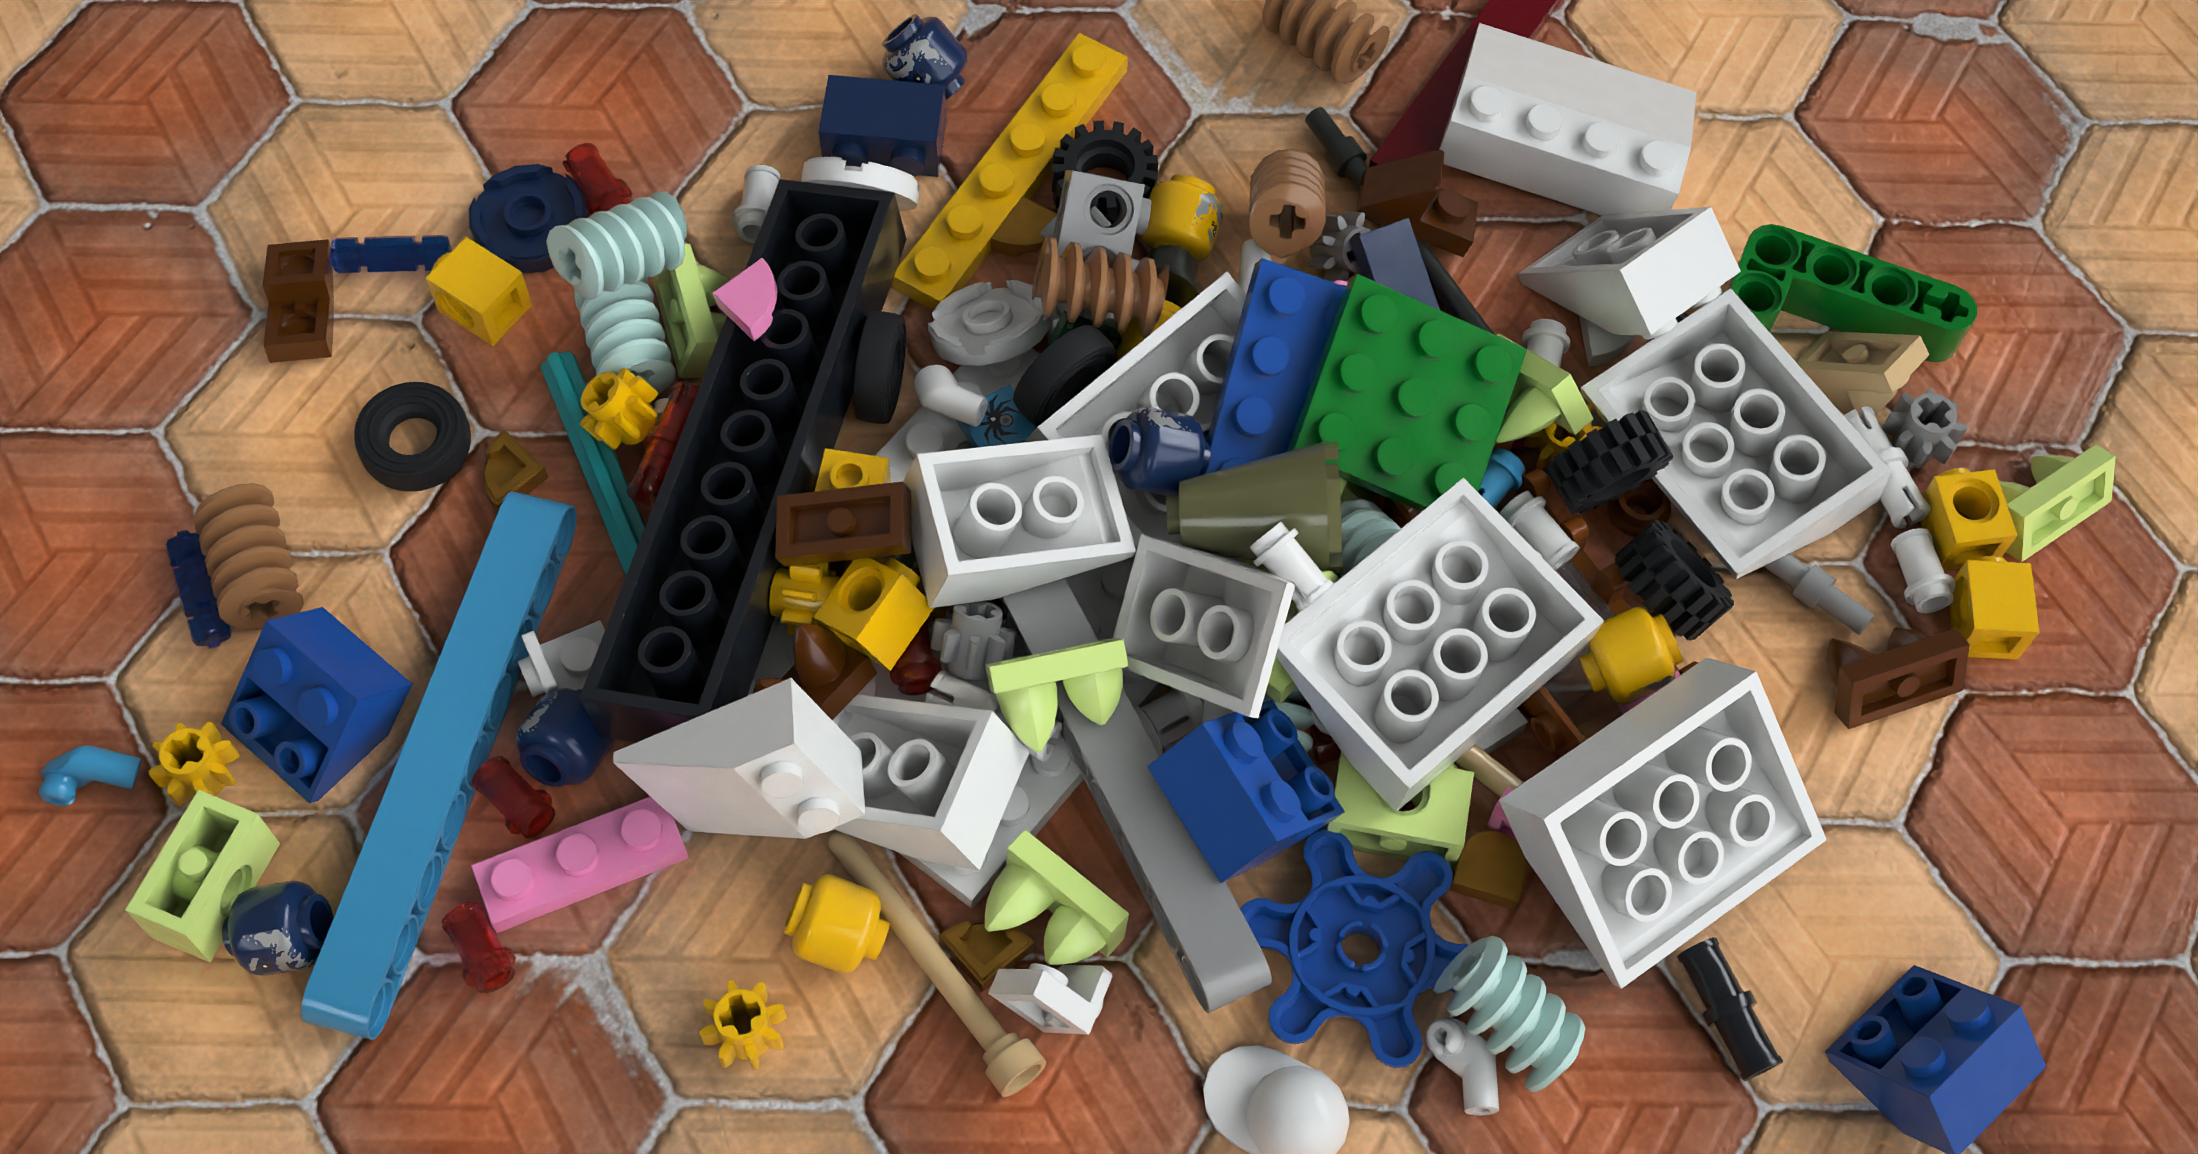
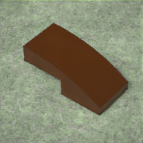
(299, 300)

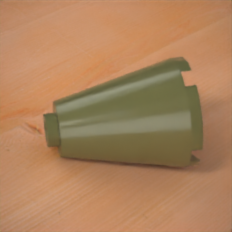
(1241, 503)

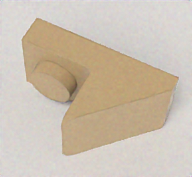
(1862, 367)

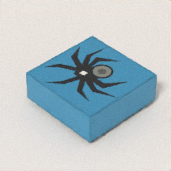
(1001, 422)

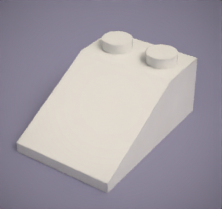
(1637, 269)
(1014, 517)
(1203, 623)
(753, 768)
(931, 777)

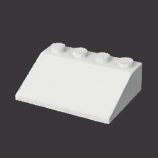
(1568, 126)
(1170, 370)
(1751, 436)
(1433, 642)
(1666, 817)

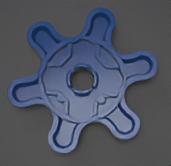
(1346, 903)

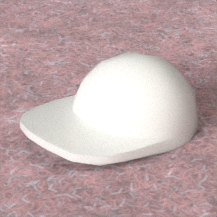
(1274, 1103)

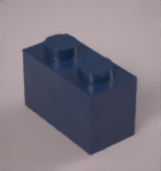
(884, 123)

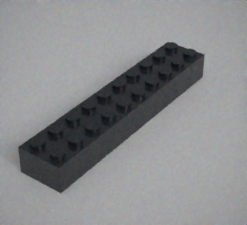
(757, 430)

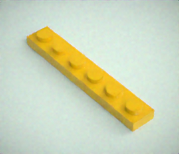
(1010, 169)

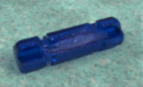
(387, 253)
(196, 590)

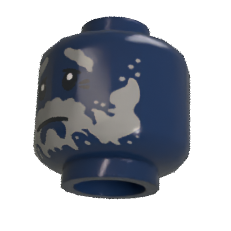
(925, 53)
(1158, 450)
(560, 740)
(277, 927)

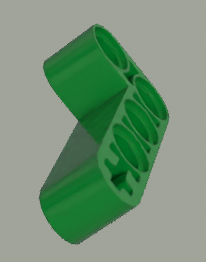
(1848, 291)

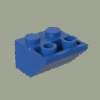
(314, 701)
(1245, 789)
(1939, 1058)

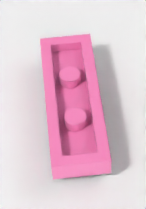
(578, 863)

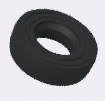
(879, 367)
(1063, 372)
(422, 469)

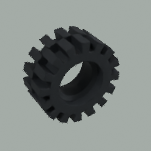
(1109, 150)
(1609, 462)
(1674, 580)

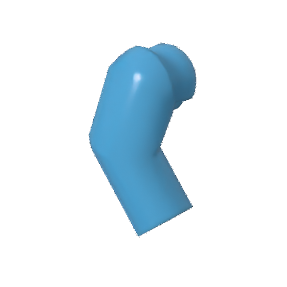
(82, 766)

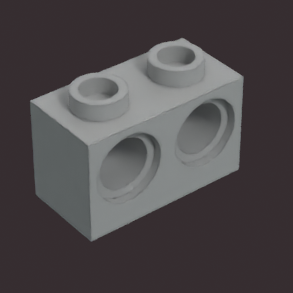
(1077, 226)

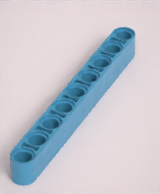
(433, 777)

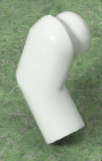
(940, 393)
(1469, 1060)

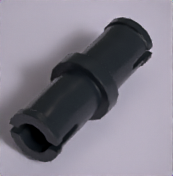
(1729, 1009)

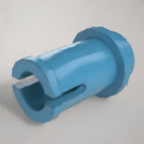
(1501, 476)

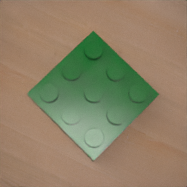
(1407, 395)

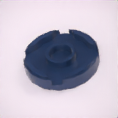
(520, 210)

